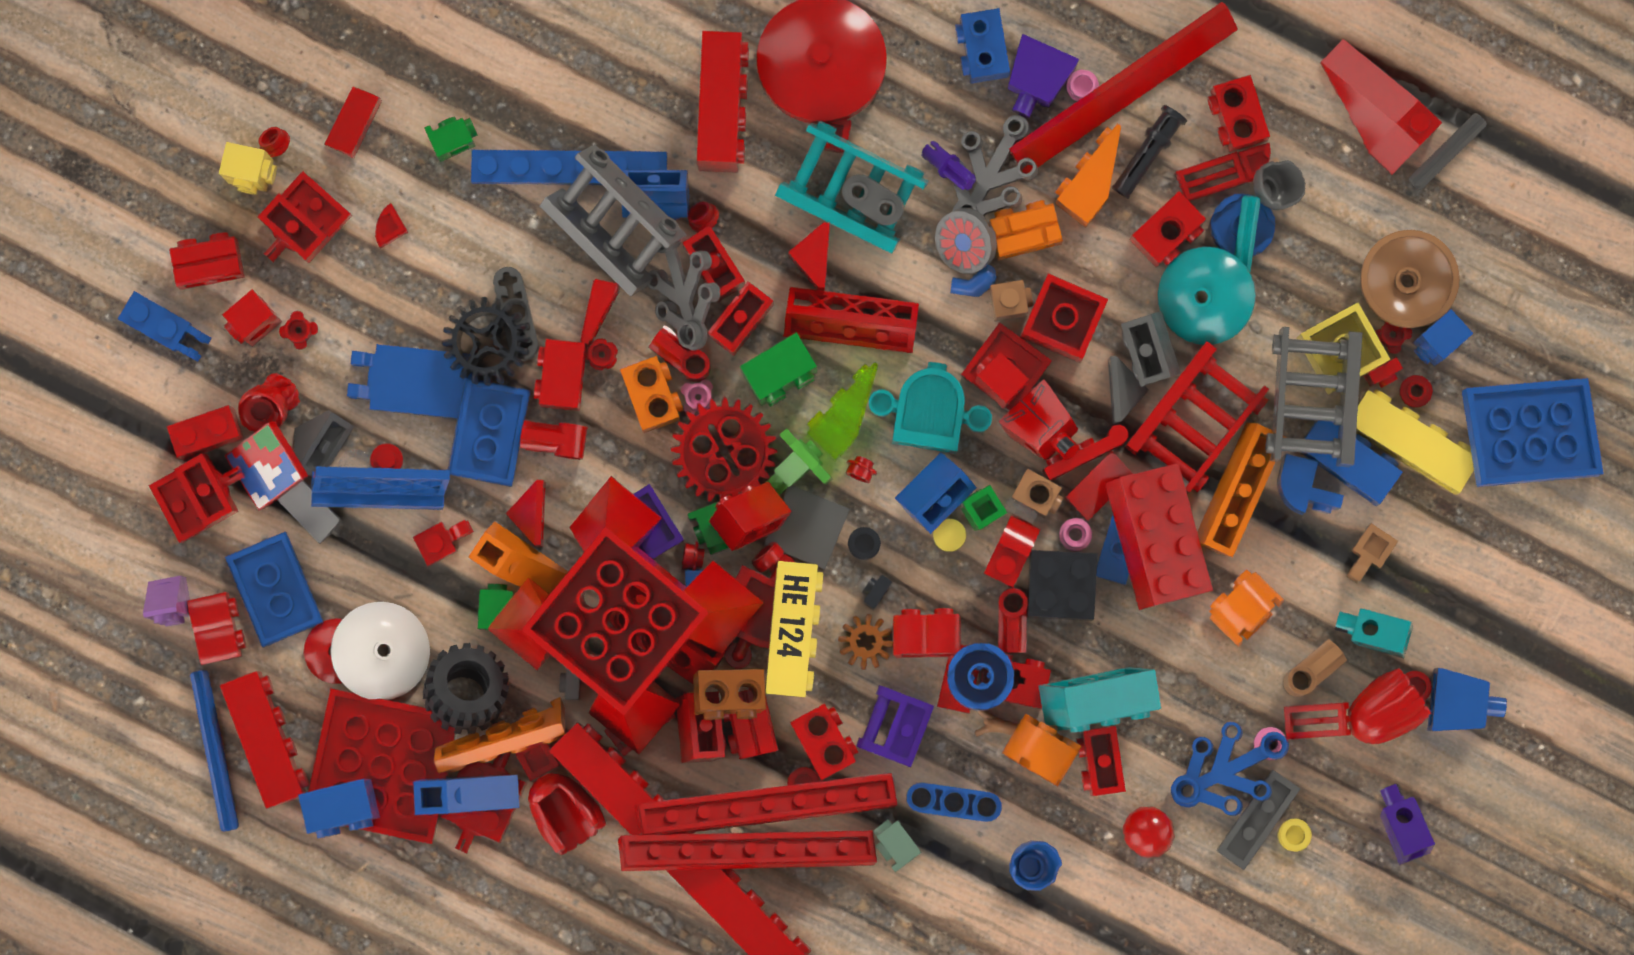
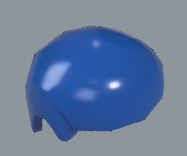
(1035, 865)

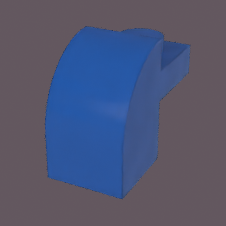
(1296, 488)

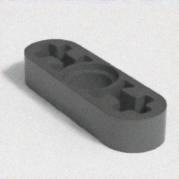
(518, 288)

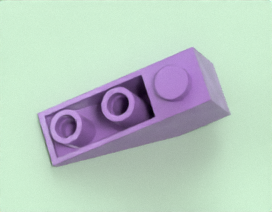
(167, 601)

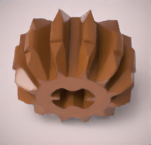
(869, 631)

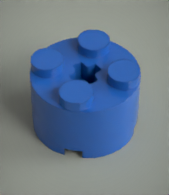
(976, 658)

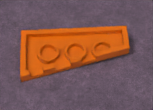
(503, 737)

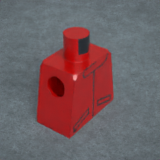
(1041, 424)

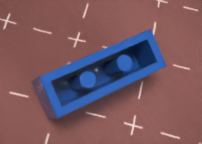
(1370, 475)

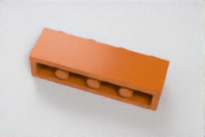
(1237, 492)

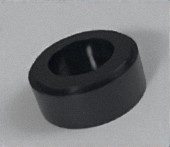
(864, 543)

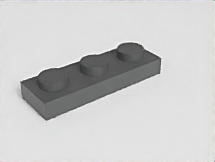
(1257, 821)

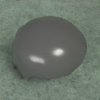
(1279, 185)

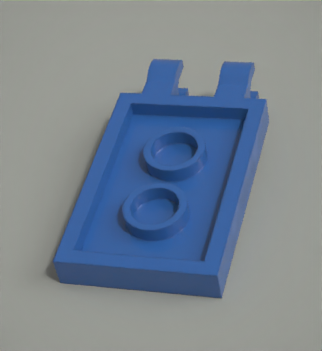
(409, 381)

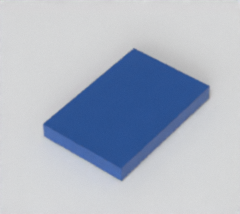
(488, 432)
(274, 589)

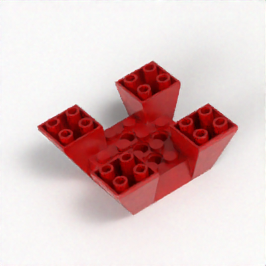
(623, 676)

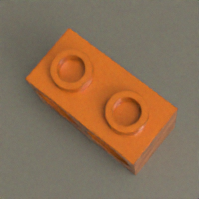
(643, 397)

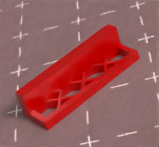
(850, 324)

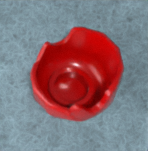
(1148, 832)

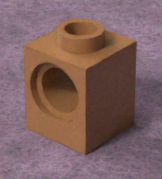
(1030, 480)

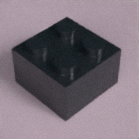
(1062, 585)

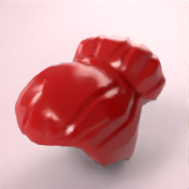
(268, 402)

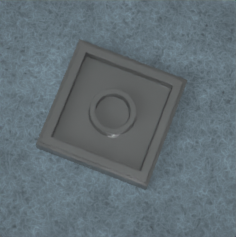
(810, 528)

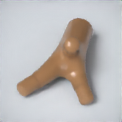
(995, 724)

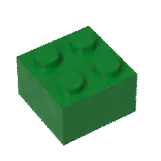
(779, 370)

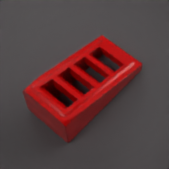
(600, 302)

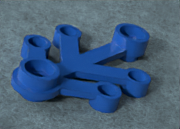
(1224, 772)

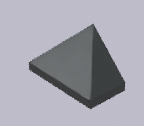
(1124, 389)
(320, 440)

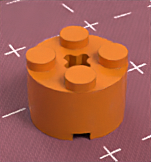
(1245, 607)
(1041, 750)

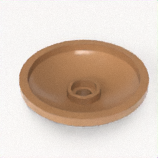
(1427, 264)

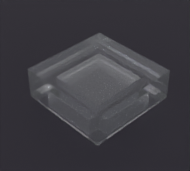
(1020, 511)

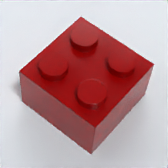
(1064, 318)

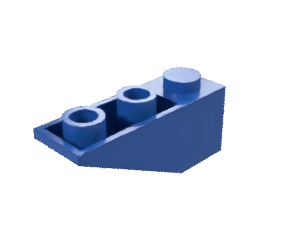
(466, 794)

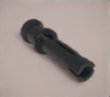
(1156, 139)

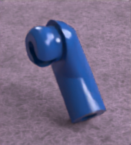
(976, 285)

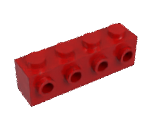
(263, 739)

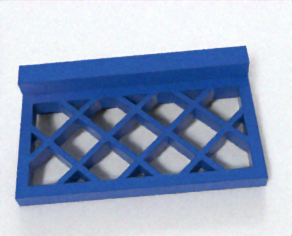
(379, 488)

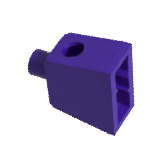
(1038, 74)
(1407, 839)

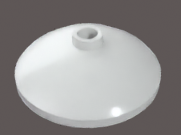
(356, 653)

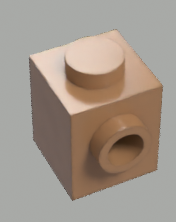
(1010, 300)

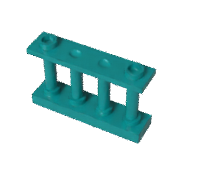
(825, 205)

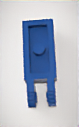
(161, 325)

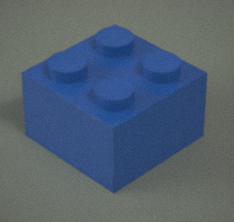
(338, 807)

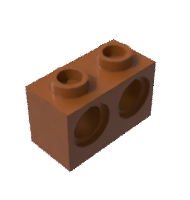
(728, 684)

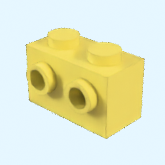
(247, 168)

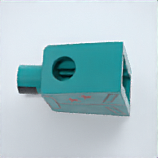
(1392, 632)

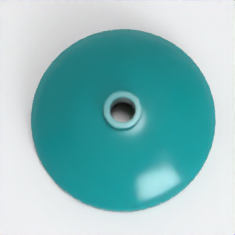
(1228, 290)

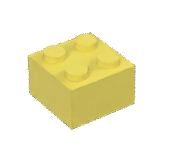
(1334, 329)

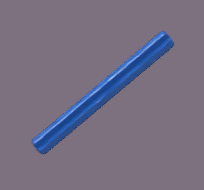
(214, 750)

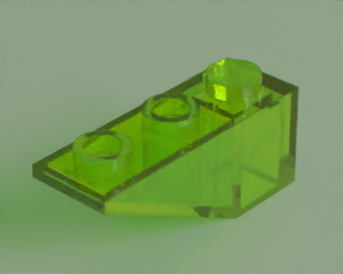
(842, 422)

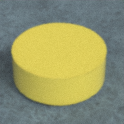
(949, 535)
(1294, 835)

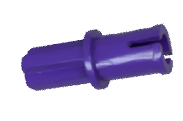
(948, 166)

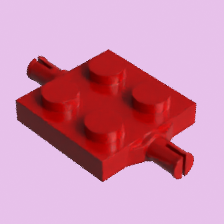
(489, 822)

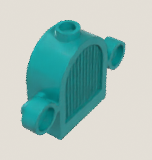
(930, 410)

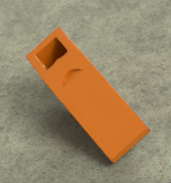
(1090, 187)
(515, 560)

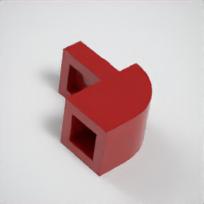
(1012, 551)

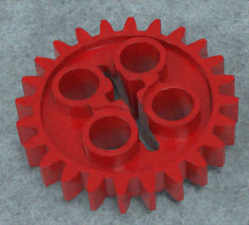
(697, 464)

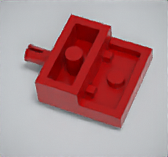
(303, 219)
(196, 496)

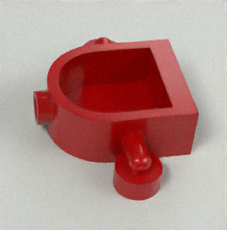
(759, 626)

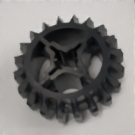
(495, 328)

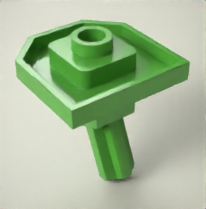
(797, 464)

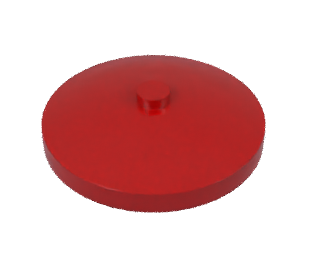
(821, 60)

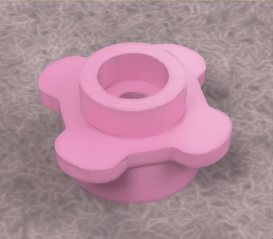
(691, 390)

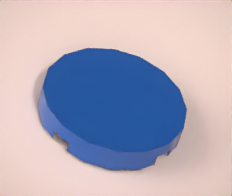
(1226, 221)

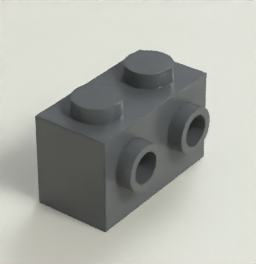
(1150, 348)

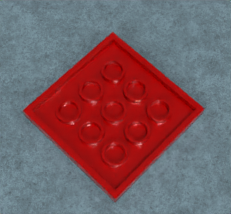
(391, 747)

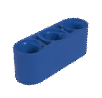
(970, 801)

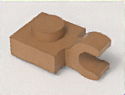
(1373, 549)

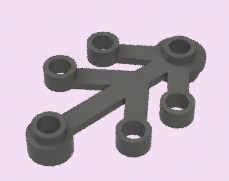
(990, 176)
(690, 327)

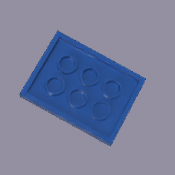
(1532, 432)

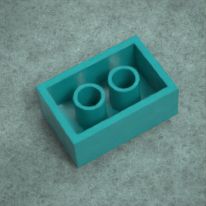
(1100, 698)

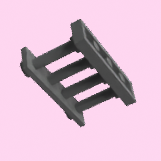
(594, 239)
(1345, 382)

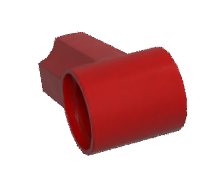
(668, 348)
(563, 439)
(1012, 625)

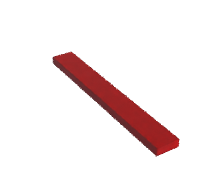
(1125, 87)
(766, 805)
(746, 850)

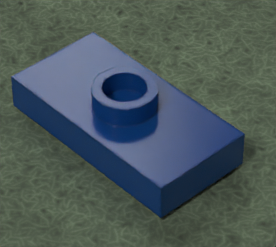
(1111, 561)

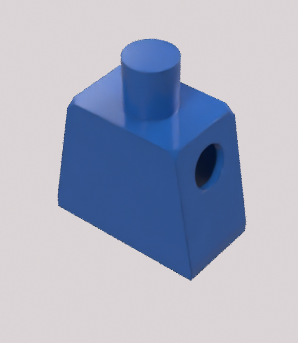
(1461, 702)

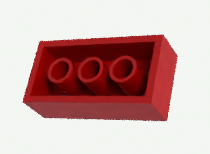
(720, 101)
(1158, 536)

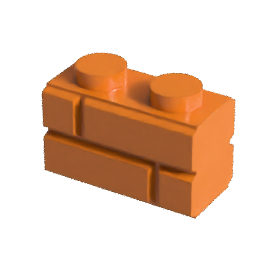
(1026, 230)

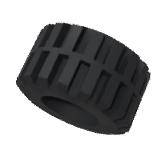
(473, 665)

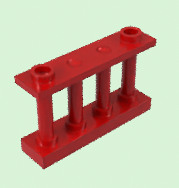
(1185, 389)

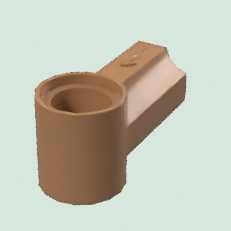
(1315, 667)

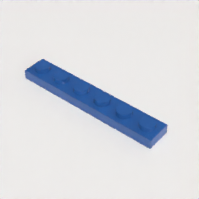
(550, 166)

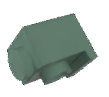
(895, 844)

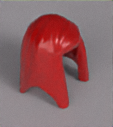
(1386, 709)
(564, 812)

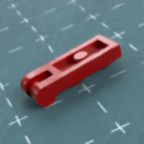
(1087, 452)

